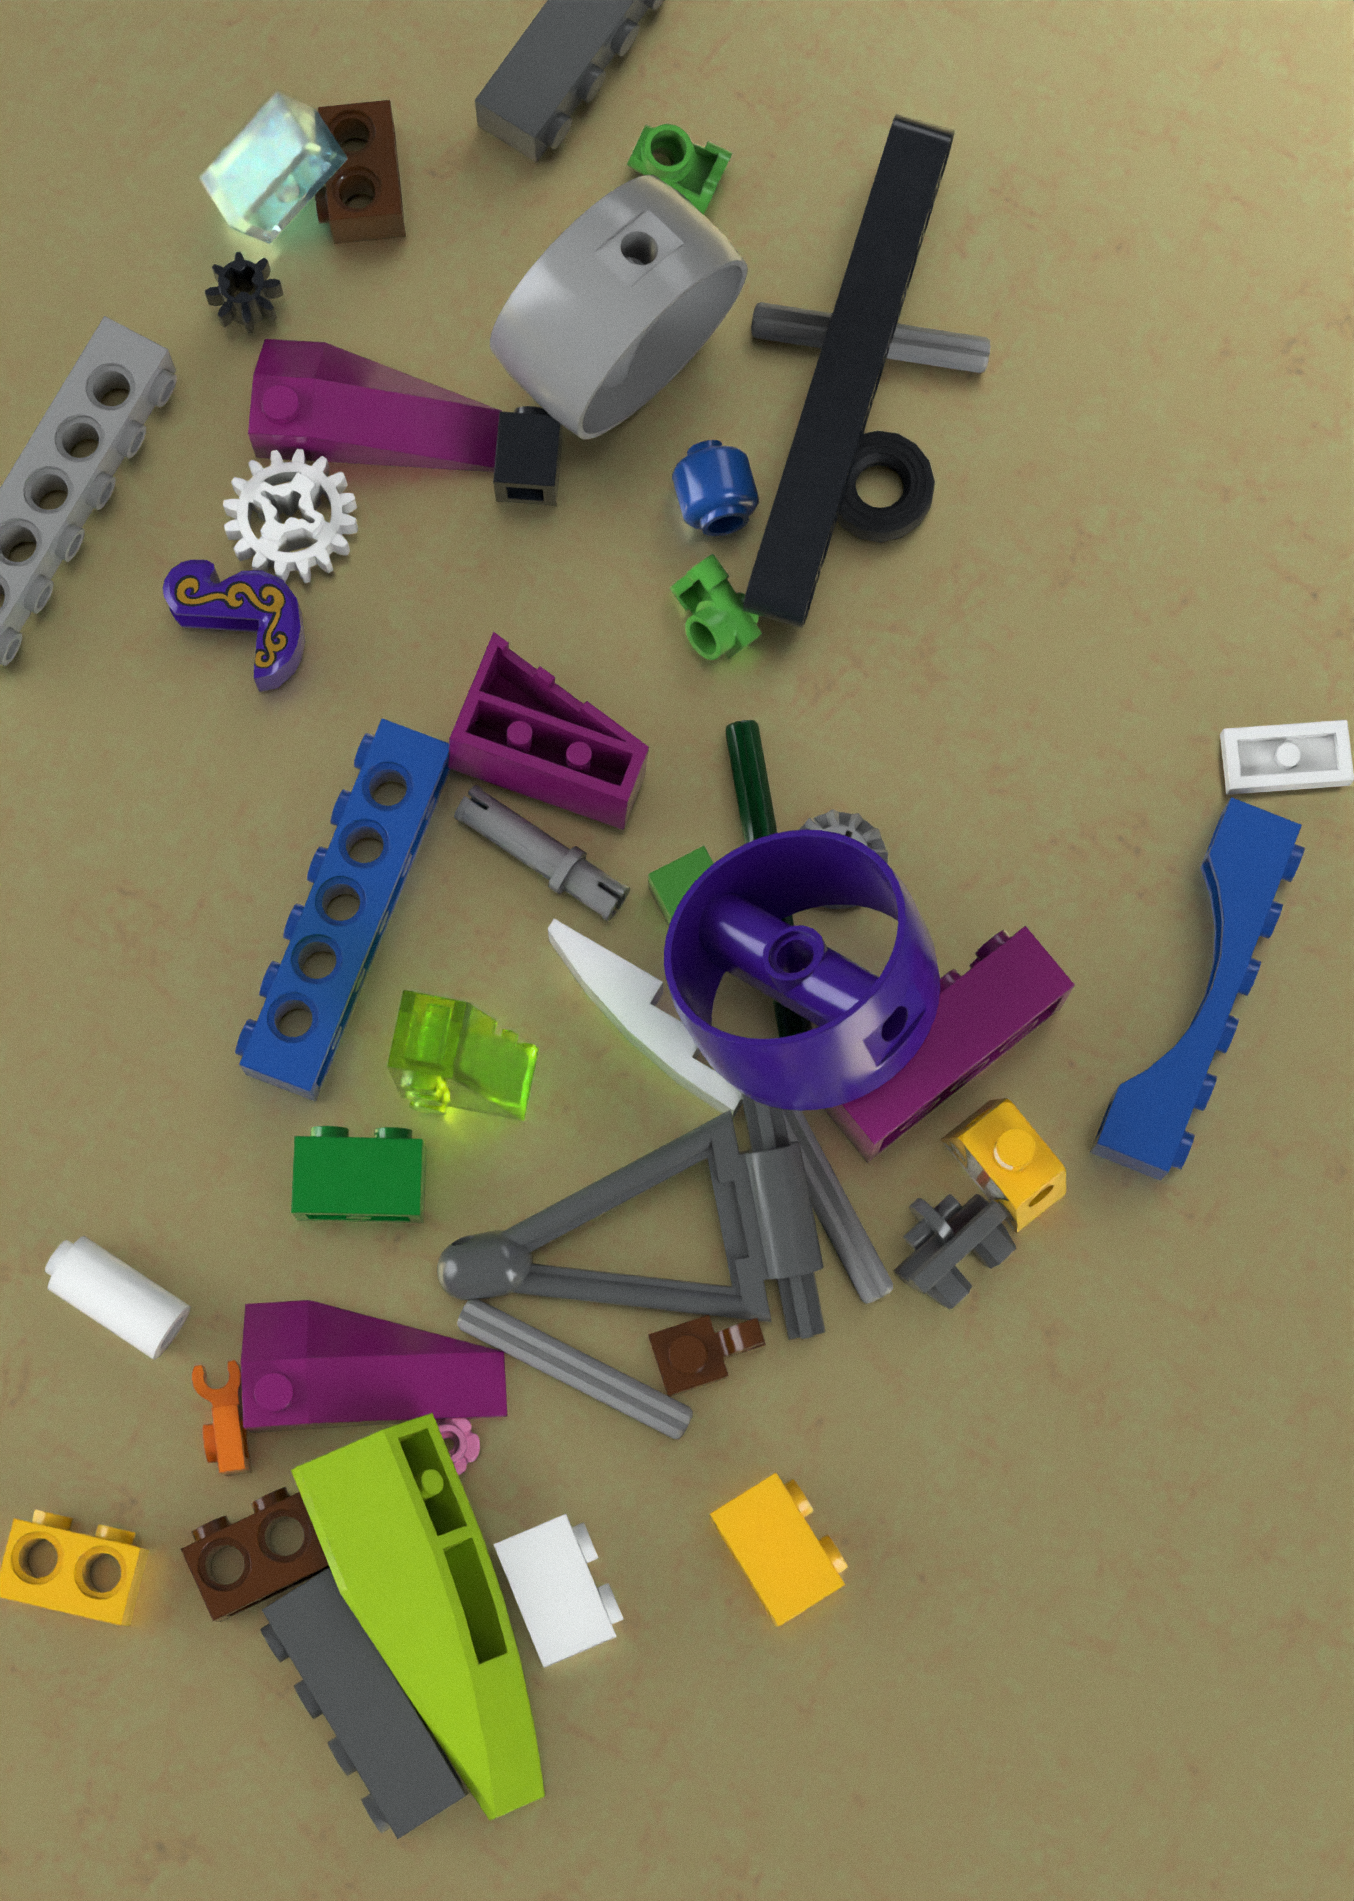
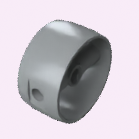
(617, 306)

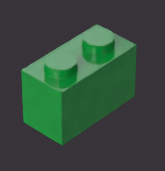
(359, 1176)

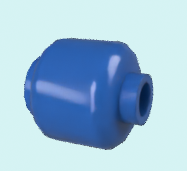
(715, 488)

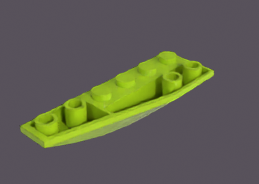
(429, 1600)

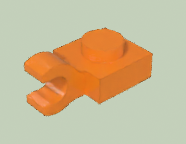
(225, 1438)

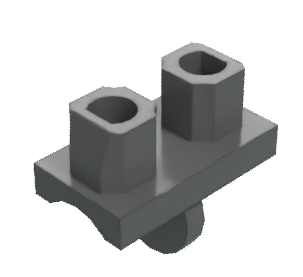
(945, 1238)

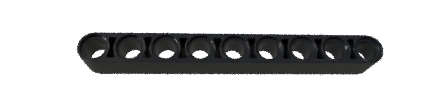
(848, 371)

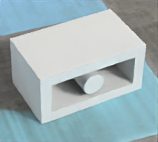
(557, 1589)

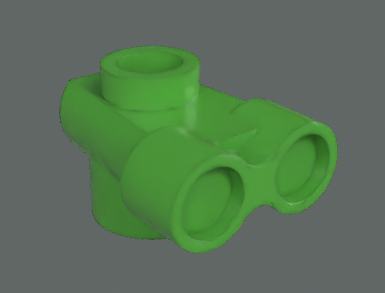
(693, 168)
(717, 611)

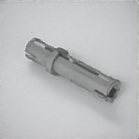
(562, 866)

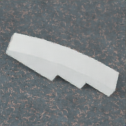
(629, 1001)

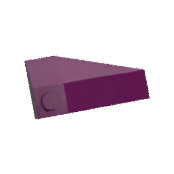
(363, 412)
(346, 1369)

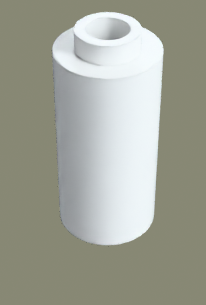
(116, 1295)

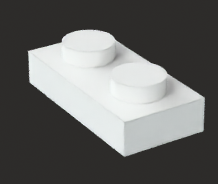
(1286, 757)

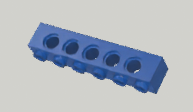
(303, 1061)

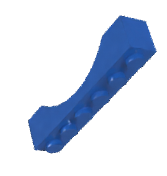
(1242, 873)

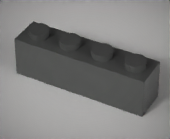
(555, 69)
(365, 1706)

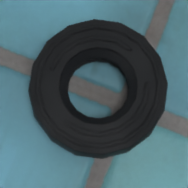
(917, 479)

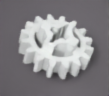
(302, 494)

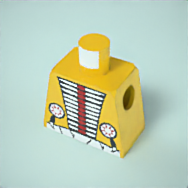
(1008, 1161)

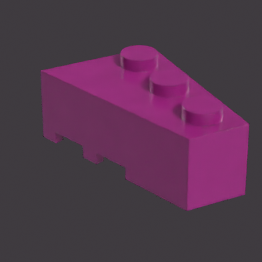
(544, 741)

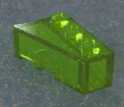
(452, 1058)

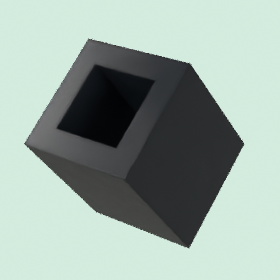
(527, 457)

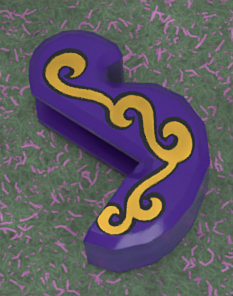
(241, 603)

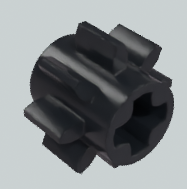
(244, 308)

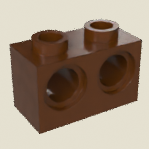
(366, 171)
(264, 1570)

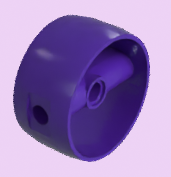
(735, 926)

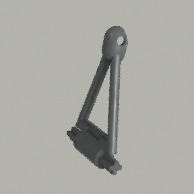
(761, 1215)

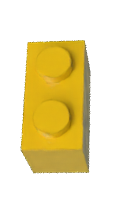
(778, 1548)

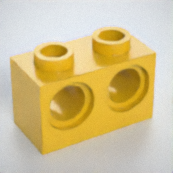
(69, 1584)

